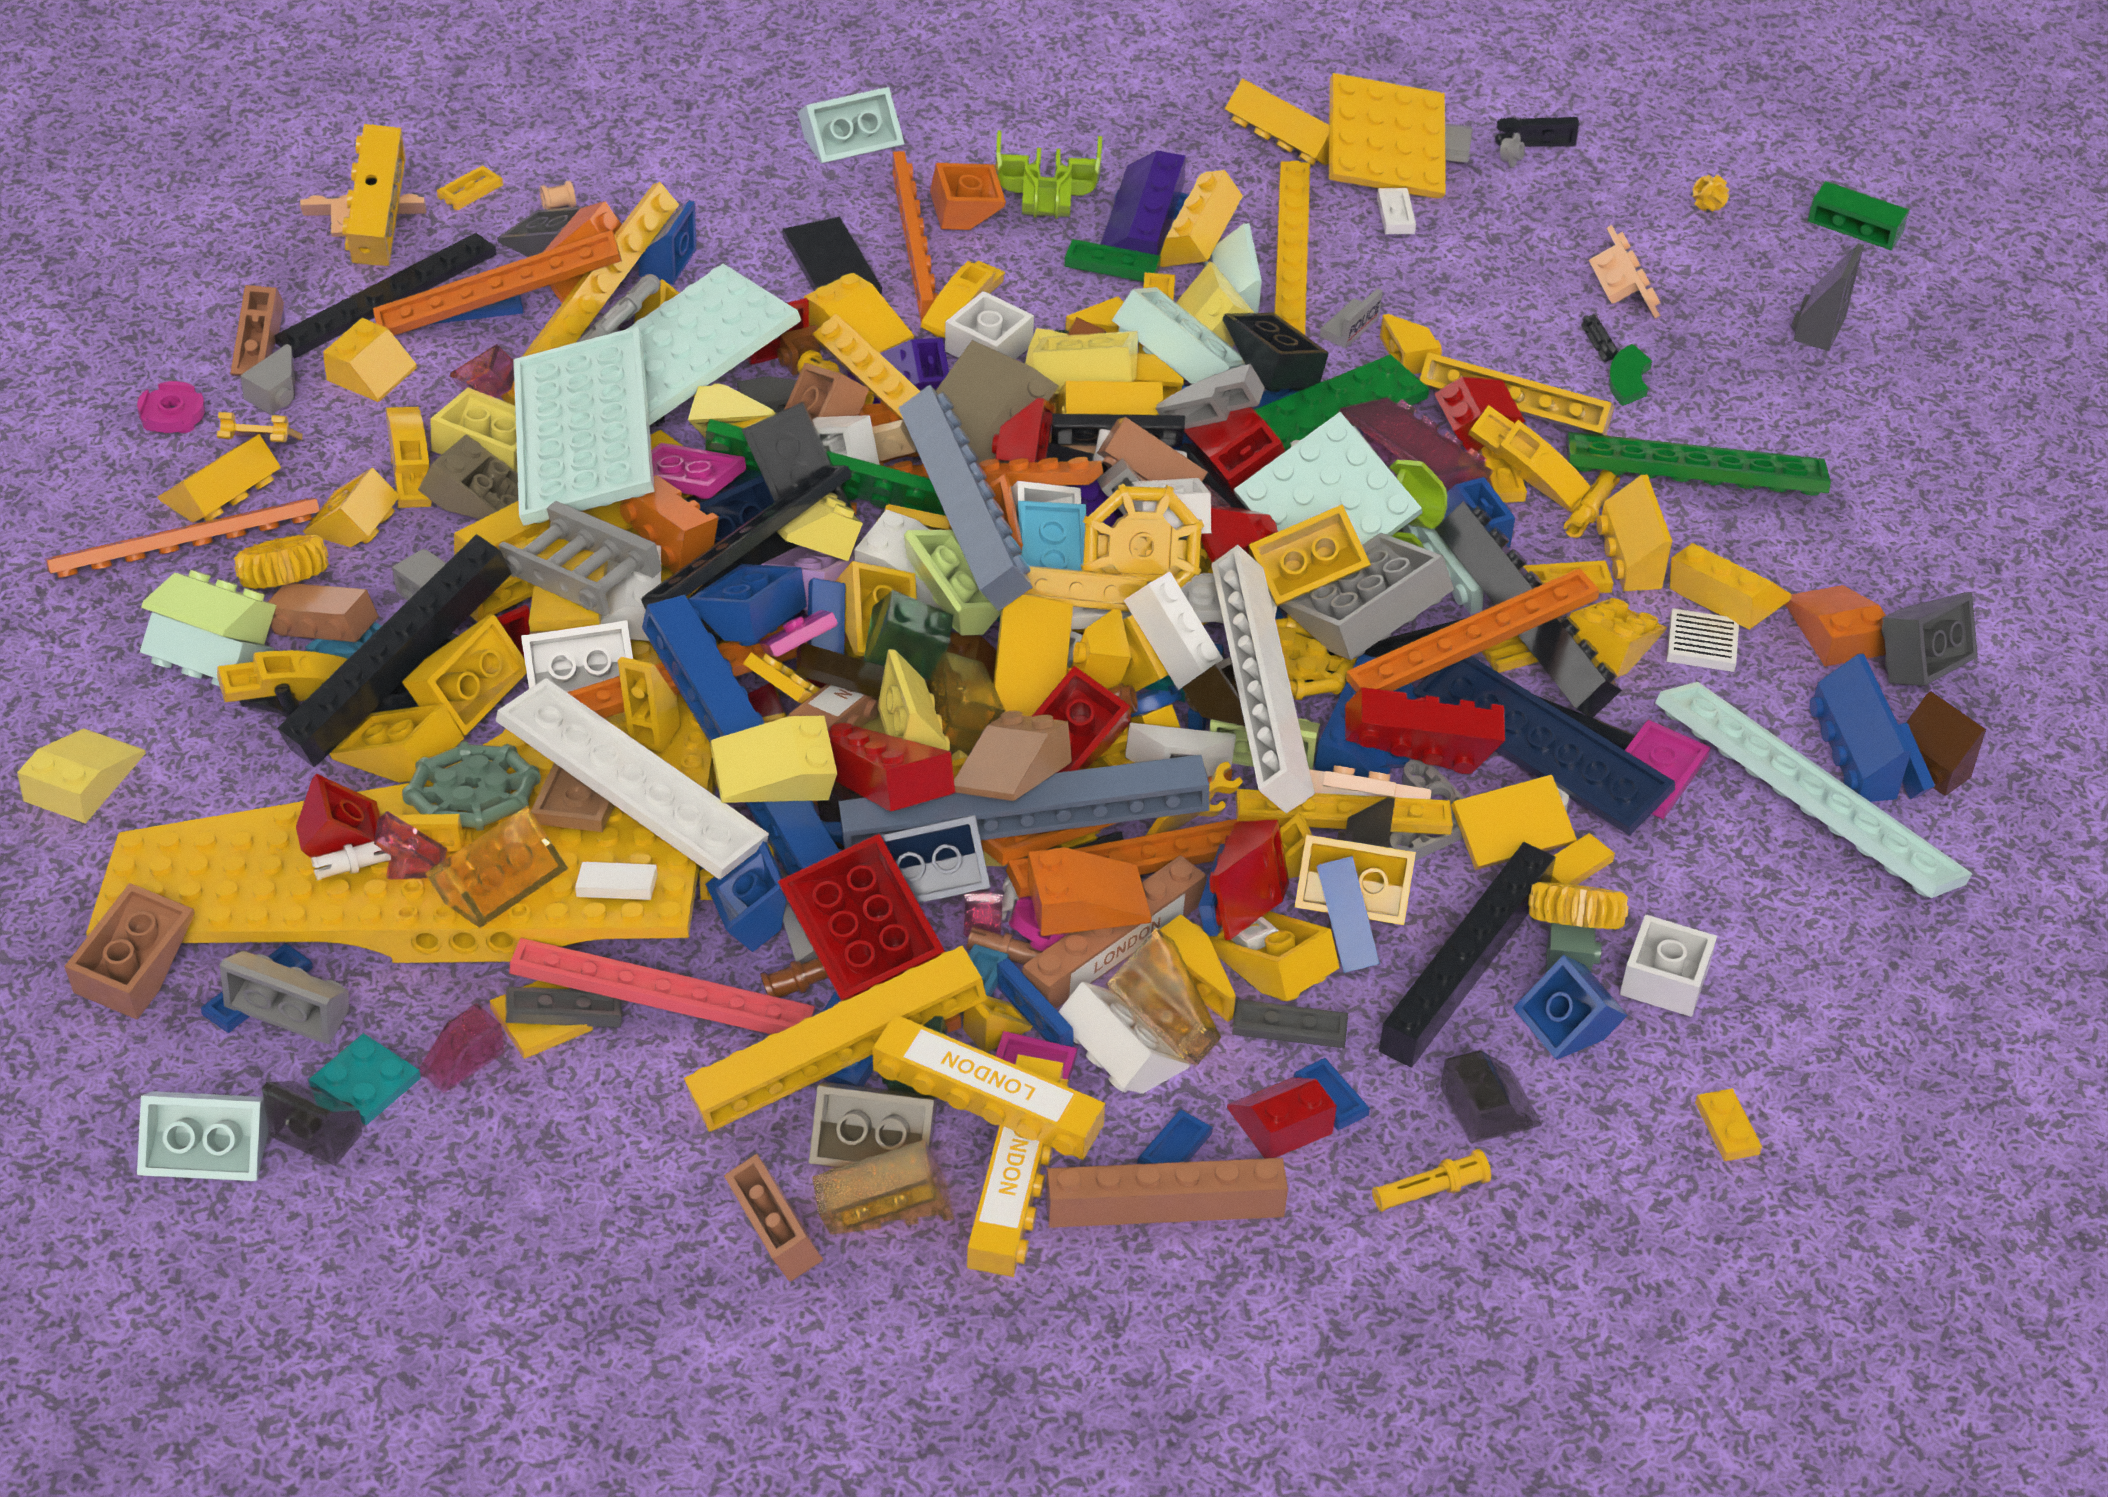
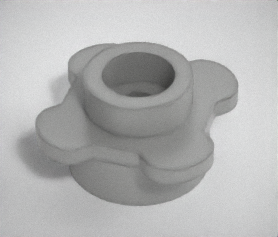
(1512, 150)

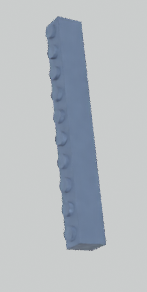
(966, 497)
(1056, 804)

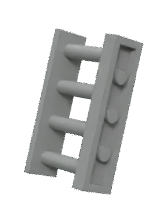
(582, 533)

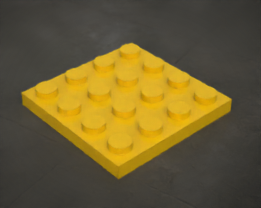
(1386, 135)

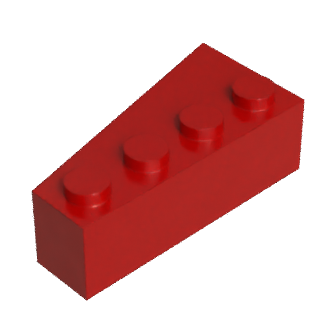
(1425, 729)
(890, 768)

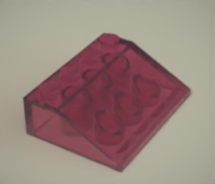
(1417, 440)

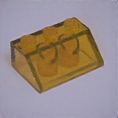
(497, 869)

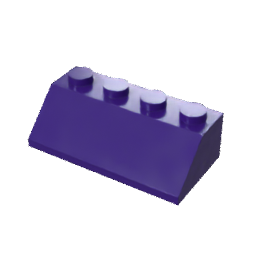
(1146, 203)

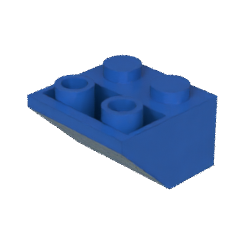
(1481, 493)

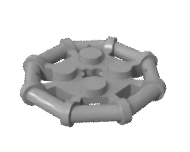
(624, 307)

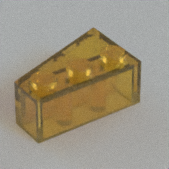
(1166, 997)
(883, 1189)

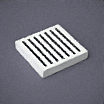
(1702, 640)

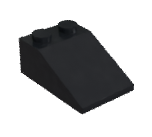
(1276, 351)

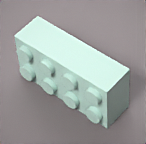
(1175, 335)

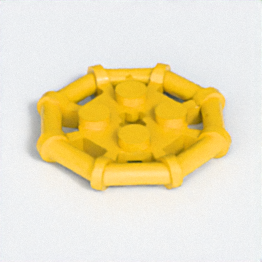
(1143, 524)
(1310, 662)

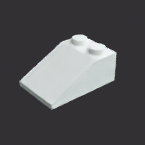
(886, 548)

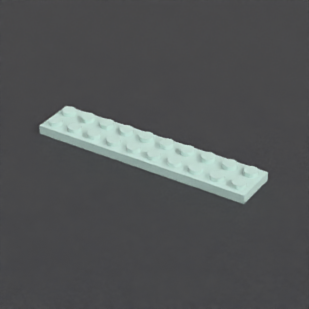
(1814, 789)

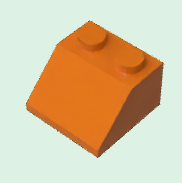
(965, 194)

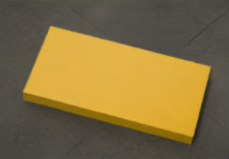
(1031, 651)

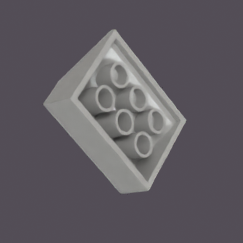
(1375, 600)

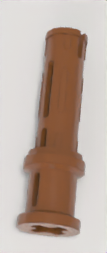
(793, 978)

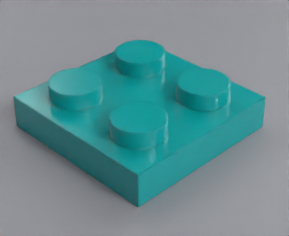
(366, 1077)

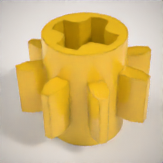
(1710, 193)

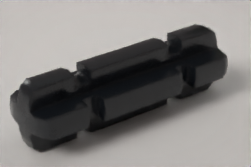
(1599, 337)

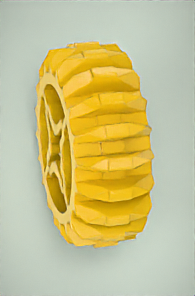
(281, 561)
(1578, 905)

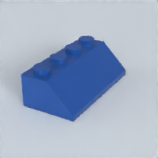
(1861, 730)
(1336, 750)

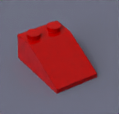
(1092, 713)

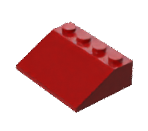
(860, 917)

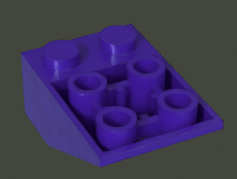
(919, 361)

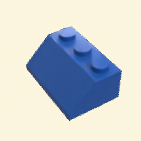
(751, 601)

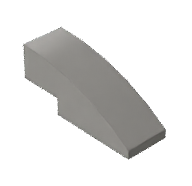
(1215, 397)

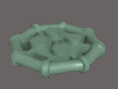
(455, 784)

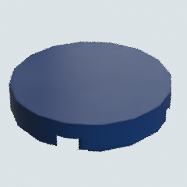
(1156, 698)

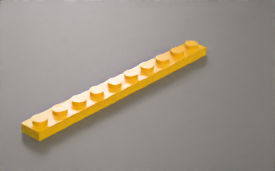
(1292, 243)
(598, 285)

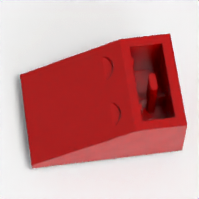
(1237, 445)
(1249, 875)

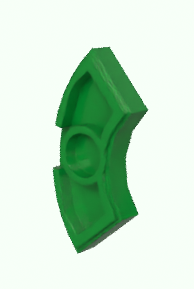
(1627, 373)

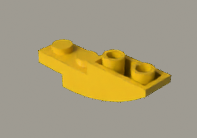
(959, 291)
(408, 454)
(1532, 455)
(257, 679)

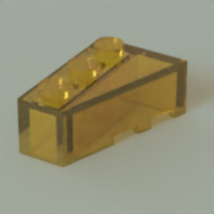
(964, 700)

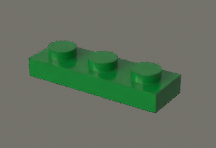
(1110, 260)

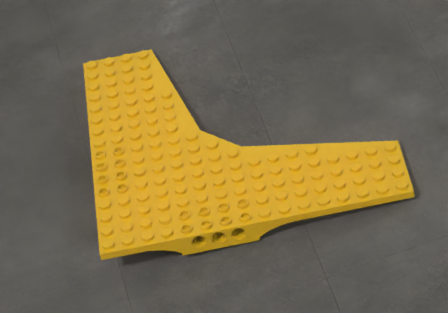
(258, 886)

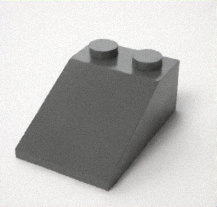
(537, 230)
(1828, 304)
(1929, 639)

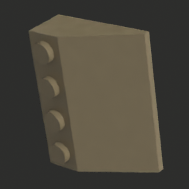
(989, 391)

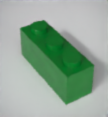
(1858, 215)

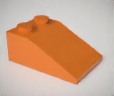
(584, 224)
(1839, 623)
(1084, 892)

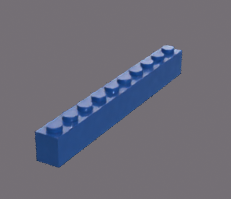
(724, 709)

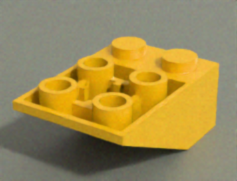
(1617, 632)

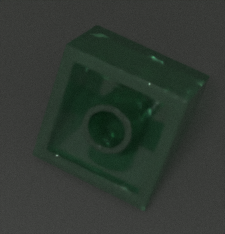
(910, 628)

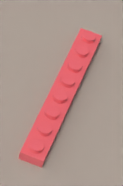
(656, 988)

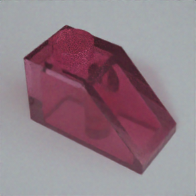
(487, 373)
(463, 1048)

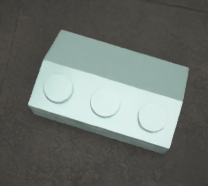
(851, 125)
(1238, 263)
(194, 648)
(201, 1136)

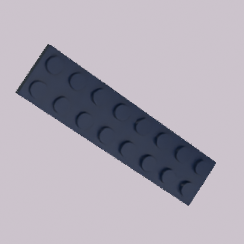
(1554, 744)

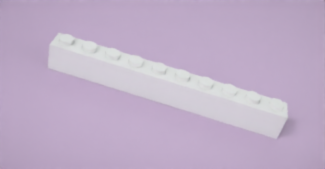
(1262, 680)

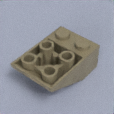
(470, 481)

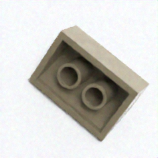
(866, 1122)

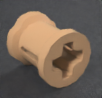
(557, 196)

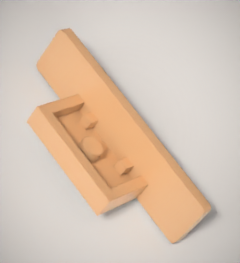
(338, 208)
(1619, 275)
(1377, 784)

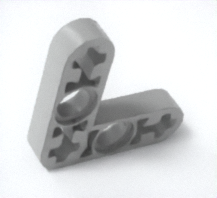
(1439, 785)

